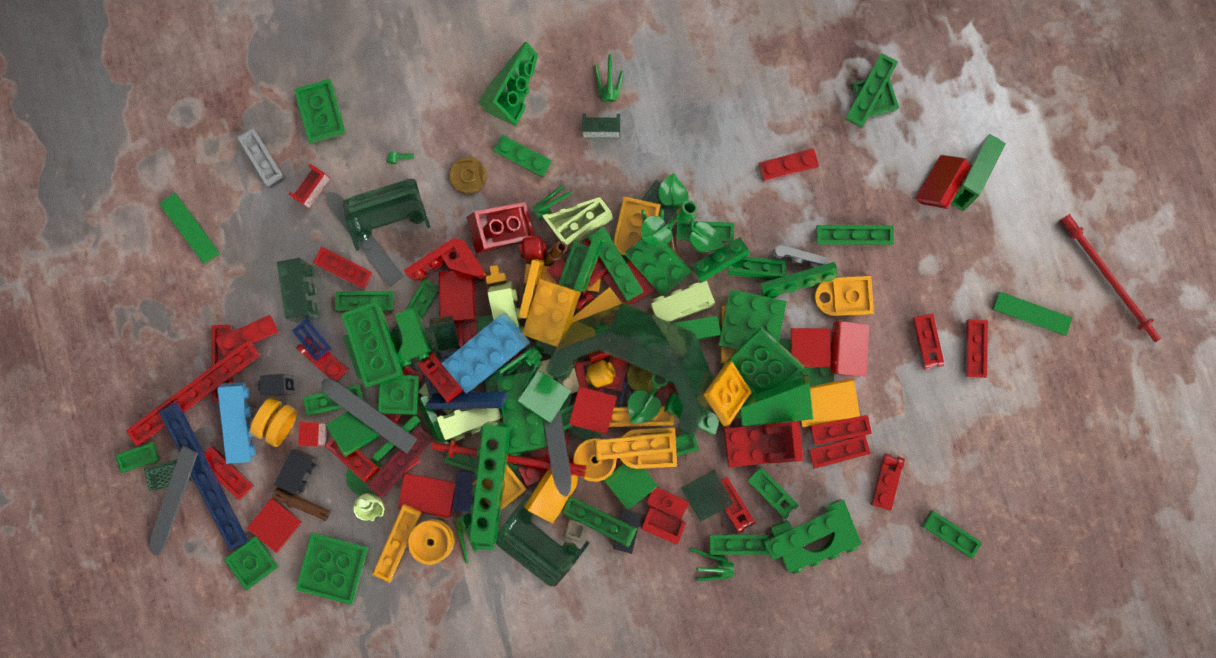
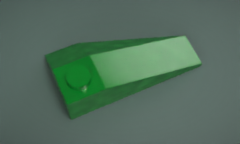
(507, 91)

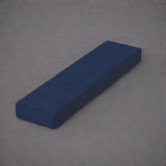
(471, 400)

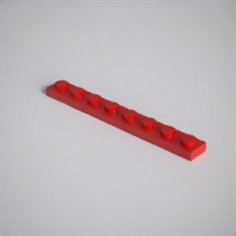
(196, 390)

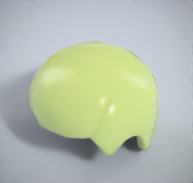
(368, 507)

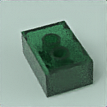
(298, 290)

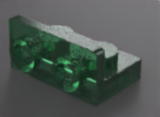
(443, 334)

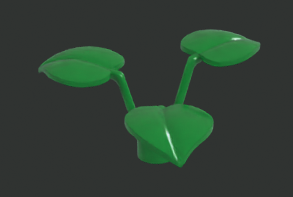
(657, 234)
(643, 405)

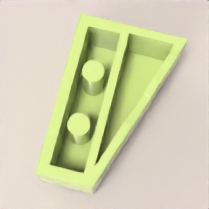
(579, 221)

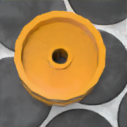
(273, 421)
(597, 471)
(420, 545)

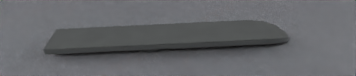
(370, 247)
(368, 415)
(558, 455)
(172, 499)

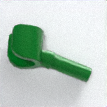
(393, 157)

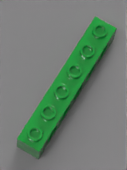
(501, 434)

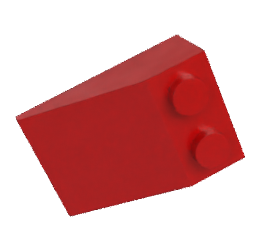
(499, 226)

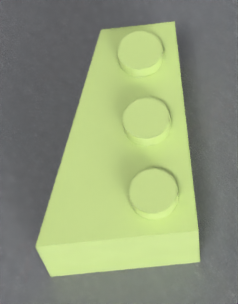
(503, 300)
(683, 303)
(467, 420)

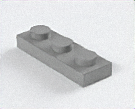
(260, 157)

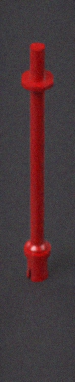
(1077, 233)
(575, 469)

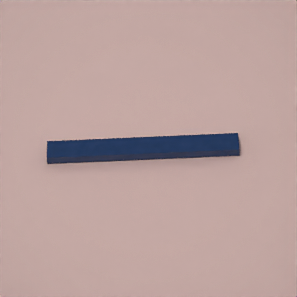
(204, 477)

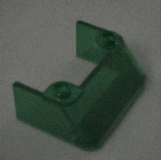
(382, 208)
(535, 548)

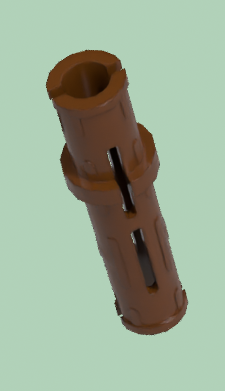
(301, 504)

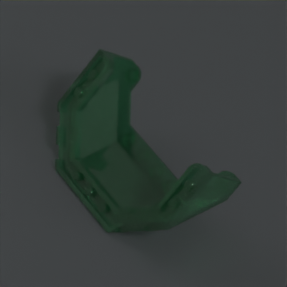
(646, 344)

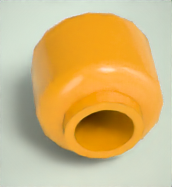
(600, 374)

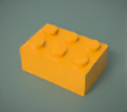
(551, 312)

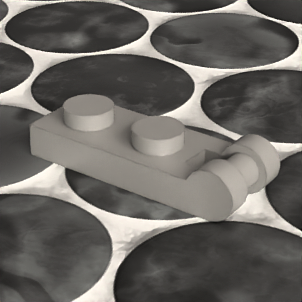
(799, 257)

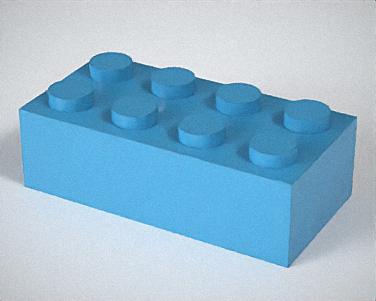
(486, 352)

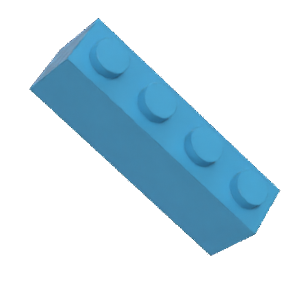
(236, 422)

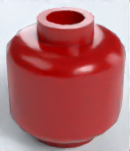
(532, 248)

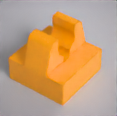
(495, 277)

